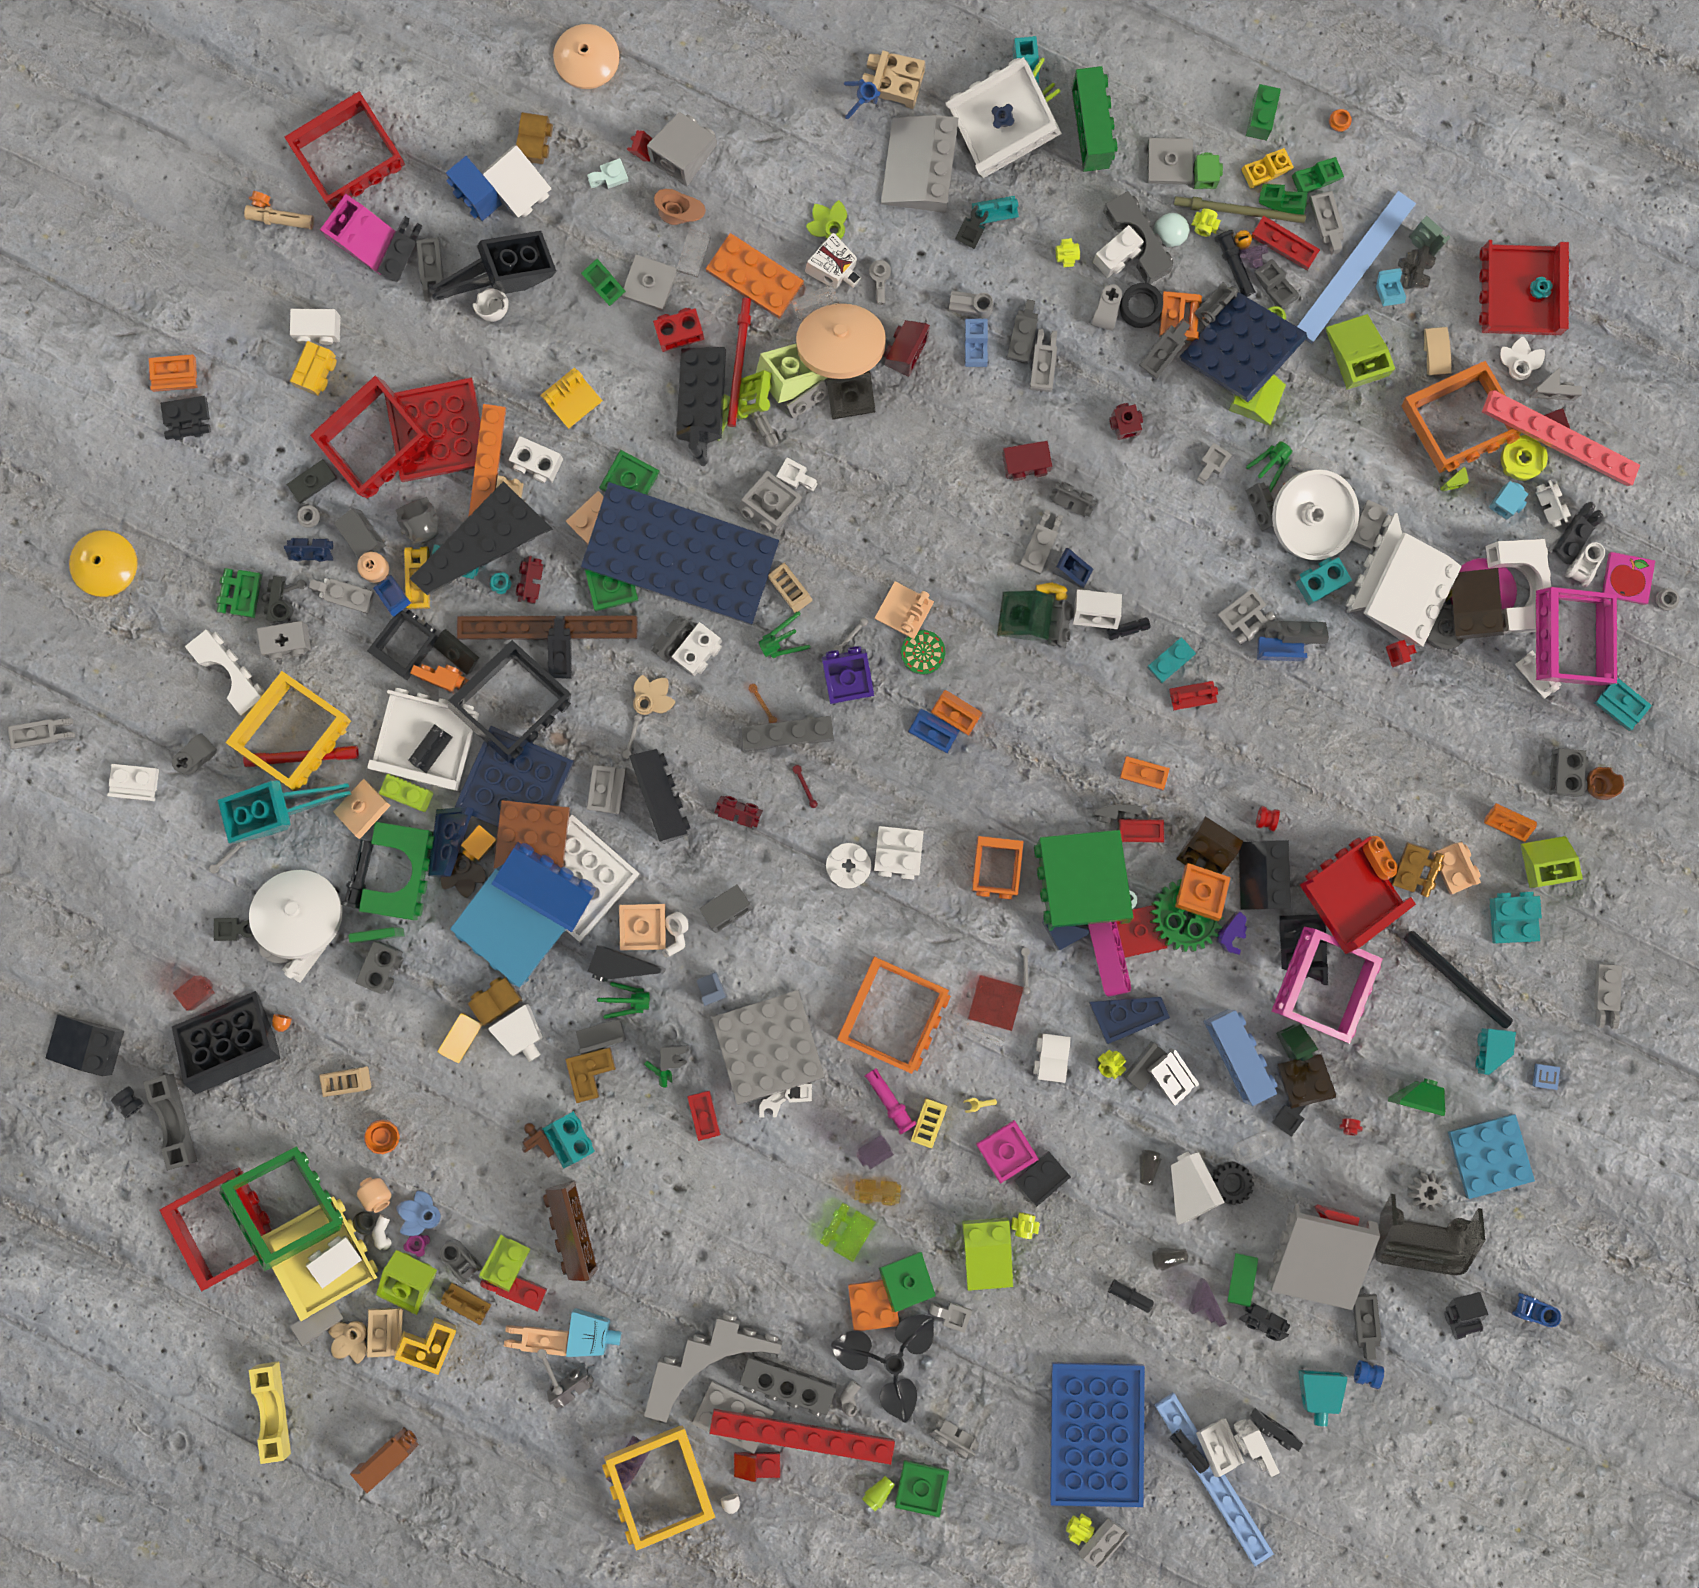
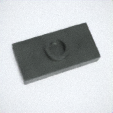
(311, 481)
(456, 651)

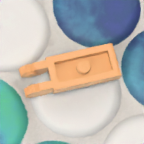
(537, 1338)

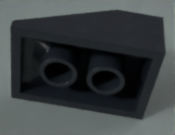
(613, 965)
(84, 1045)

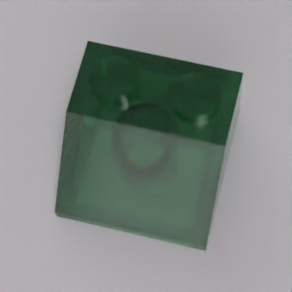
(1025, 615)

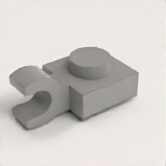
(1214, 462)
(954, 1316)

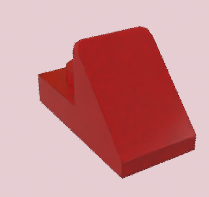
(757, 1465)

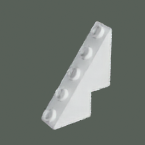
(1375, 564)

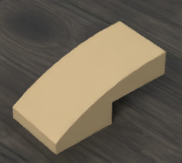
(1438, 350)

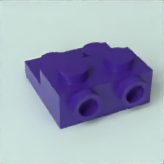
(847, 675)

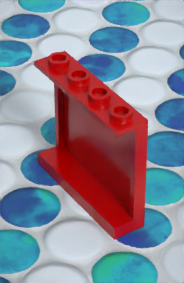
(1506, 289)
(1353, 897)

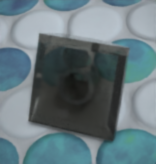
(851, 396)

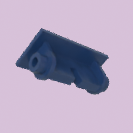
(299, 549)

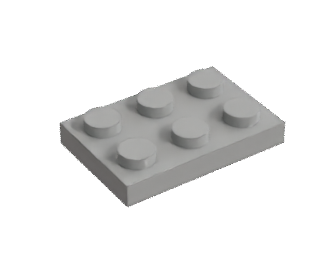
(727, 1399)

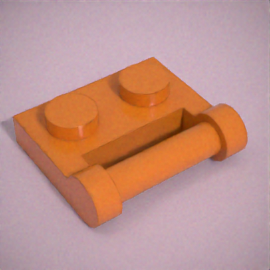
(1174, 312)

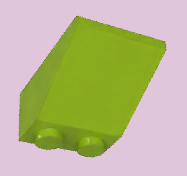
(987, 1253)

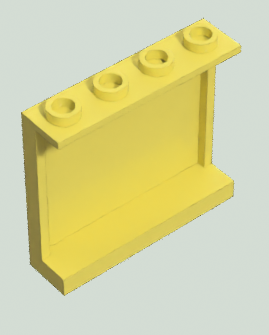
(296, 1279)

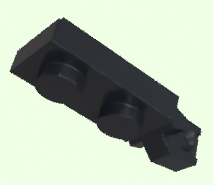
(560, 650)

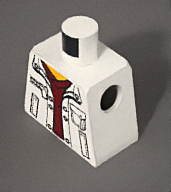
(833, 264)

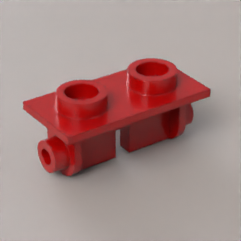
(1193, 695)

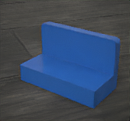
(1275, 650)

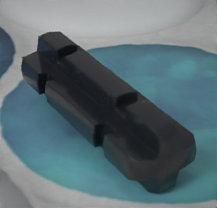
(1129, 628)

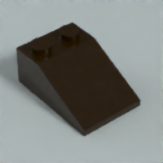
(1477, 604)

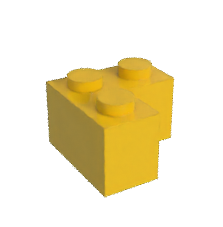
(427, 1352)

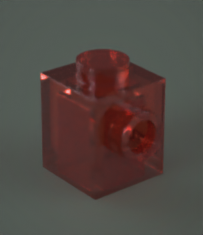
(194, 992)

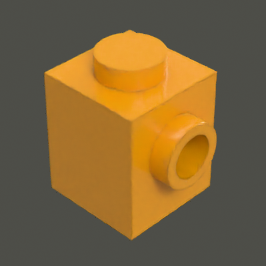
(478, 844)

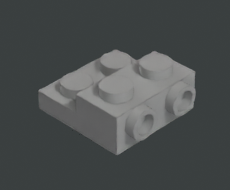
(769, 503)

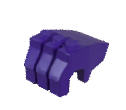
(1233, 928)

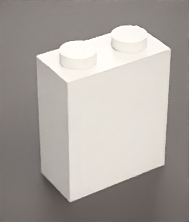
(517, 182)

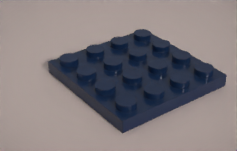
(1243, 347)
(530, 778)

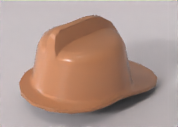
(678, 208)

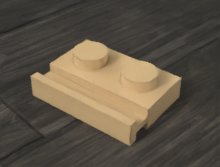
(383, 1331)

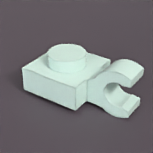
(611, 174)

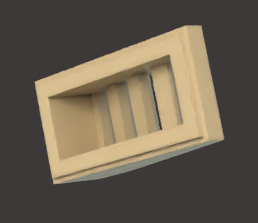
(801, 595)
(359, 1077)

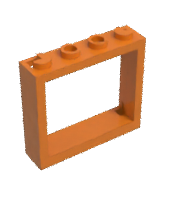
(1410, 404)
(924, 1040)

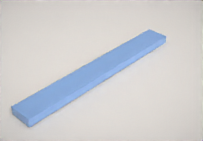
(1356, 265)
(1218, 1487)

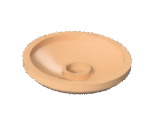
(587, 68)

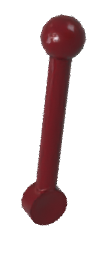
(797, 770)

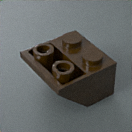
(1210, 847)

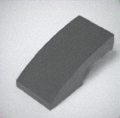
(1275, 284)

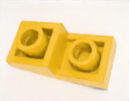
(1268, 168)

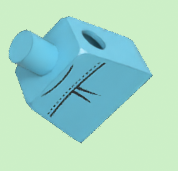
(590, 1334)

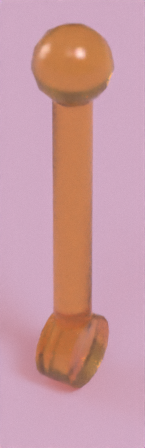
(753, 689)

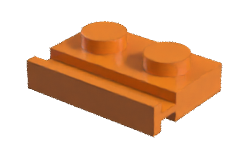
(173, 373)

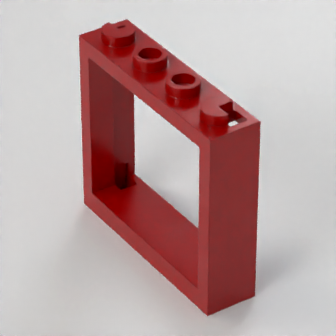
(327, 122)
(347, 414)
(186, 1242)

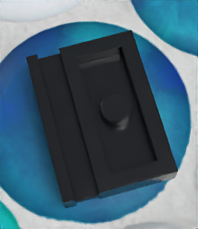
(1042, 1178)

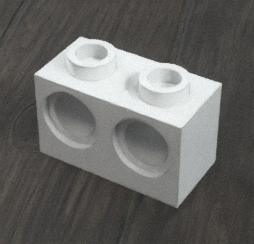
(538, 455)

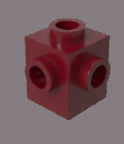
(1126, 421)

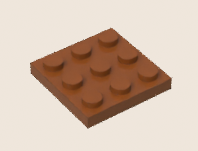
(534, 824)

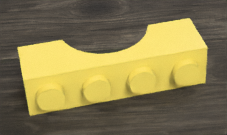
(268, 1390)

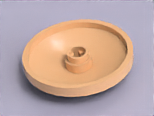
(840, 341)

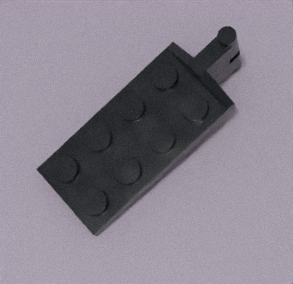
(701, 398)

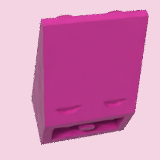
(358, 232)

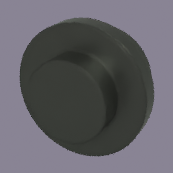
(364, 1222)

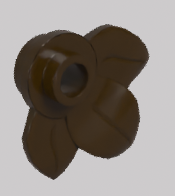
(464, 878)

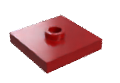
(1138, 935)

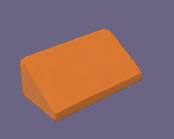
(956, 712)

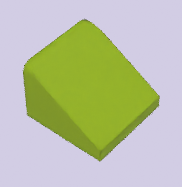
(1457, 481)

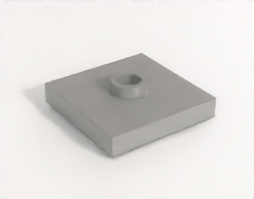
(1170, 161)
(649, 282)

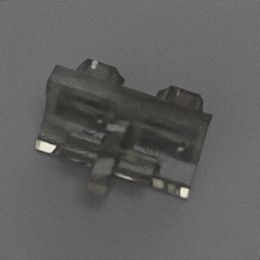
(1414, 266)

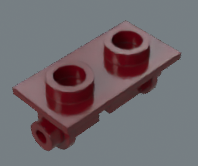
(529, 571)
(748, 813)

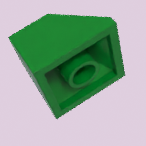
(1422, 1096)

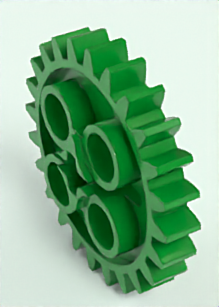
(1166, 907)

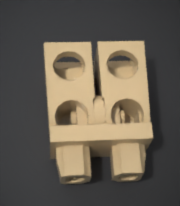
(896, 77)

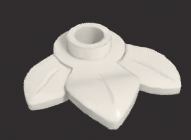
(1521, 356)

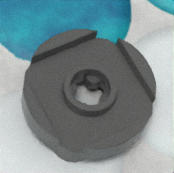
(1440, 639)

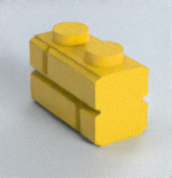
(313, 368)

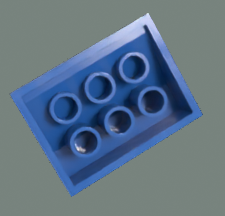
(544, 886)

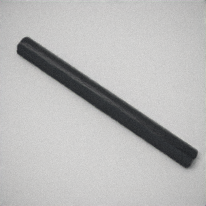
(1458, 979)

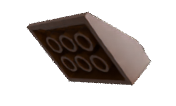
(571, 1231)

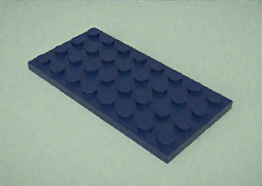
(680, 553)

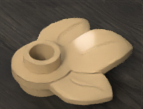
(654, 693)
(347, 1343)

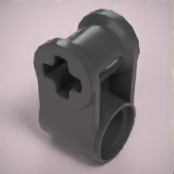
(196, 752)
(460, 1262)

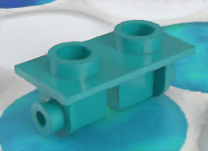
(998, 209)

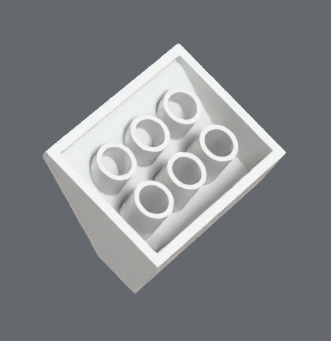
(1412, 590)

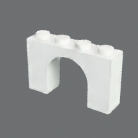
(1532, 561)

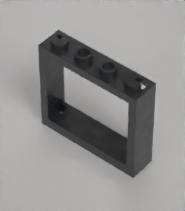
(510, 651)

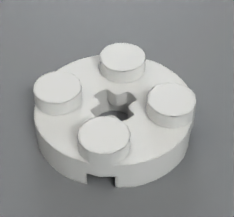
(857, 856)

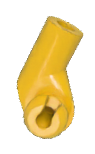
(1051, 588)

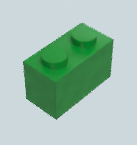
(1263, 112)

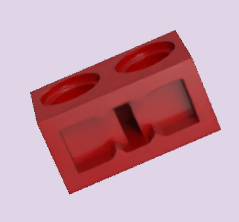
(680, 335)

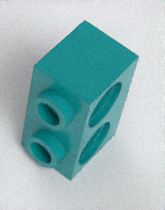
(1325, 584)
(564, 1142)

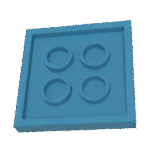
(1491, 1156)

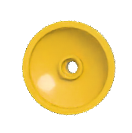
(113, 572)

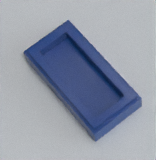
(392, 595)

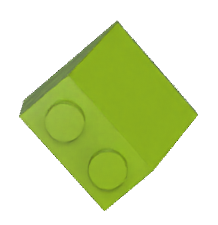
(1263, 404)
(406, 1282)

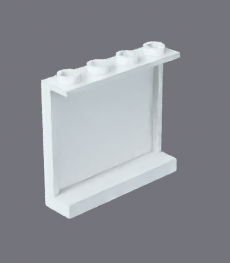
(1033, 118)
(404, 728)

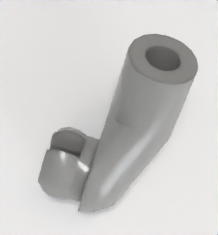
(847, 1399)

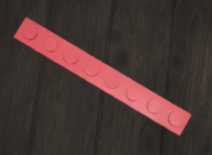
(1560, 438)

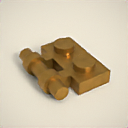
(1411, 867)

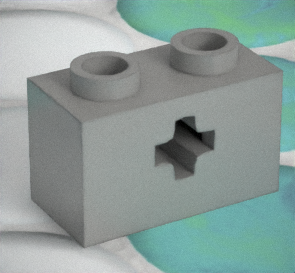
(272, 636)

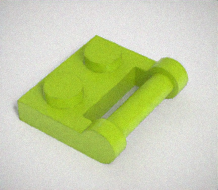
(754, 387)

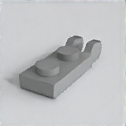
(1043, 363)
(1040, 544)
(38, 733)
(1608, 994)

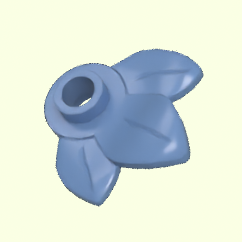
(415, 1212)

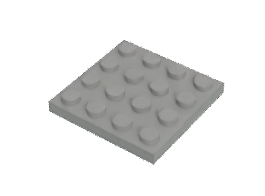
(768, 1047)

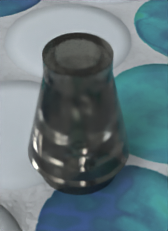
(1148, 1164)
(1168, 1258)

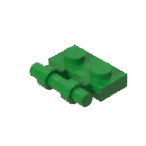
(245, 593)

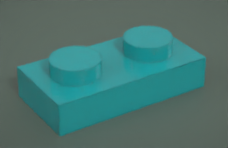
(1171, 660)

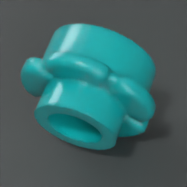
(1541, 293)
(494, 583)

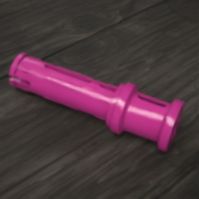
(895, 1109)

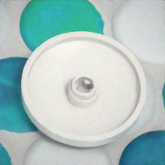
(1315, 514)
(295, 914)

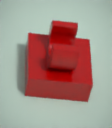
(640, 144)
(1400, 653)

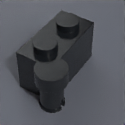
(1466, 1314)

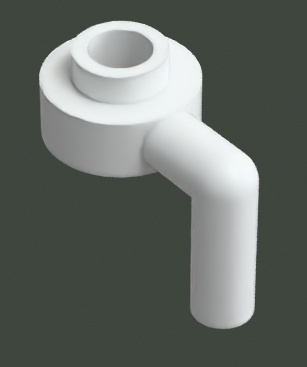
(676, 925)

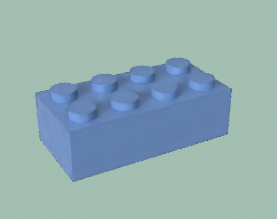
(1240, 1056)

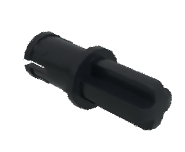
(1131, 1296)
(1189, 1451)

